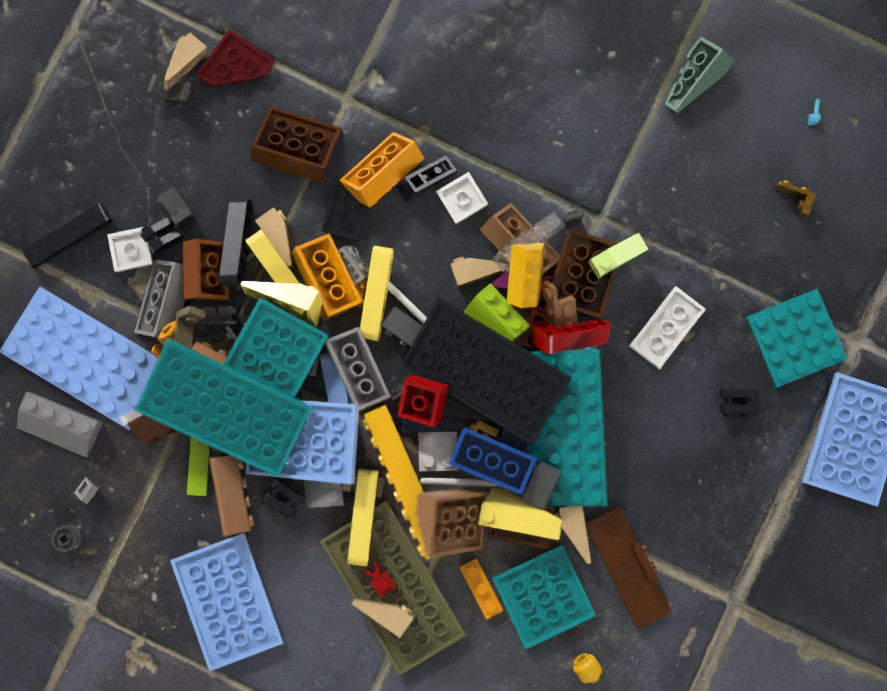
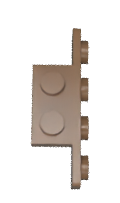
(560, 311)

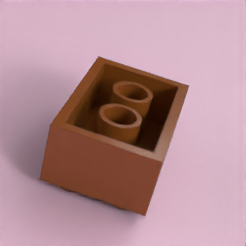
(202, 271)

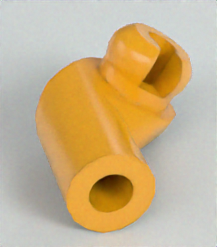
(361, 288)

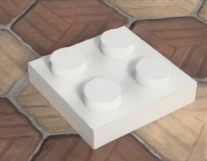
(462, 198)
(129, 250)
(436, 451)

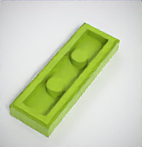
(198, 468)

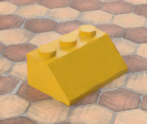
(525, 275)

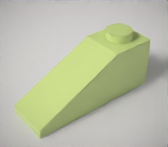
(617, 255)

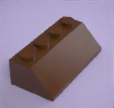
(149, 430)

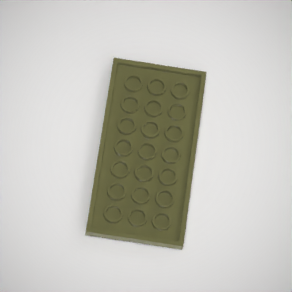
(433, 621)

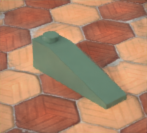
(704, 68)

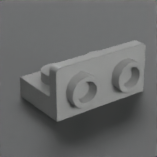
(355, 266)

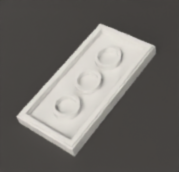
(667, 327)

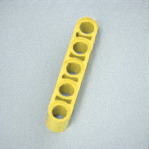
(270, 259)
(376, 292)
(363, 517)

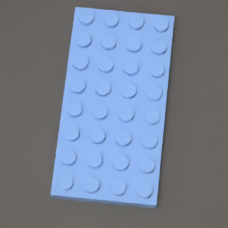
(80, 355)

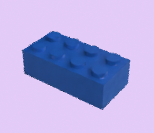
(492, 460)

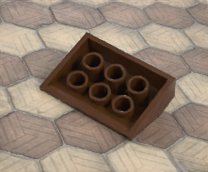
(295, 144)
(577, 278)

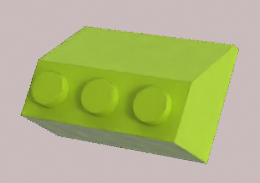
(495, 312)

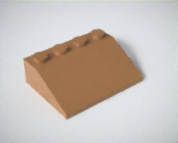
(450, 520)

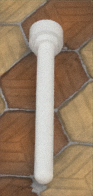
(407, 303)
(458, 482)

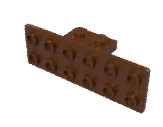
(629, 567)

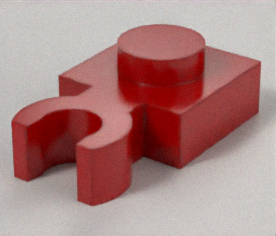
(382, 581)

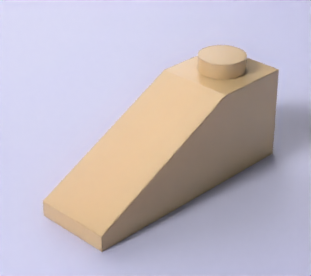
(187, 54)
(276, 231)
(472, 270)
(575, 529)
(388, 615)

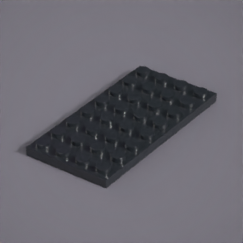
(487, 371)

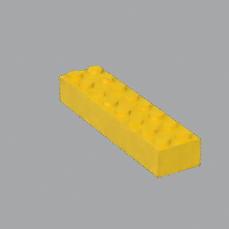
(399, 466)

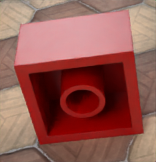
(422, 400)

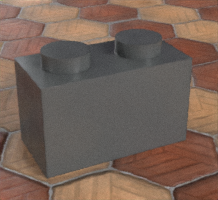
(402, 327)
(541, 485)

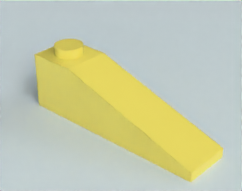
(509, 512)

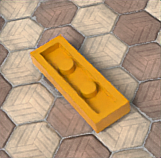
(481, 588)

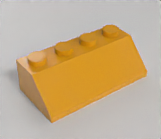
(382, 169)
(325, 270)

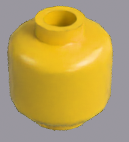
(587, 668)

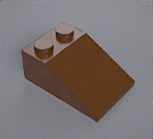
(520, 538)

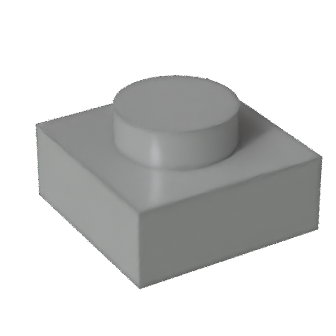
(86, 490)

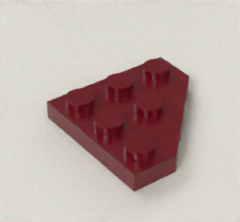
(234, 62)

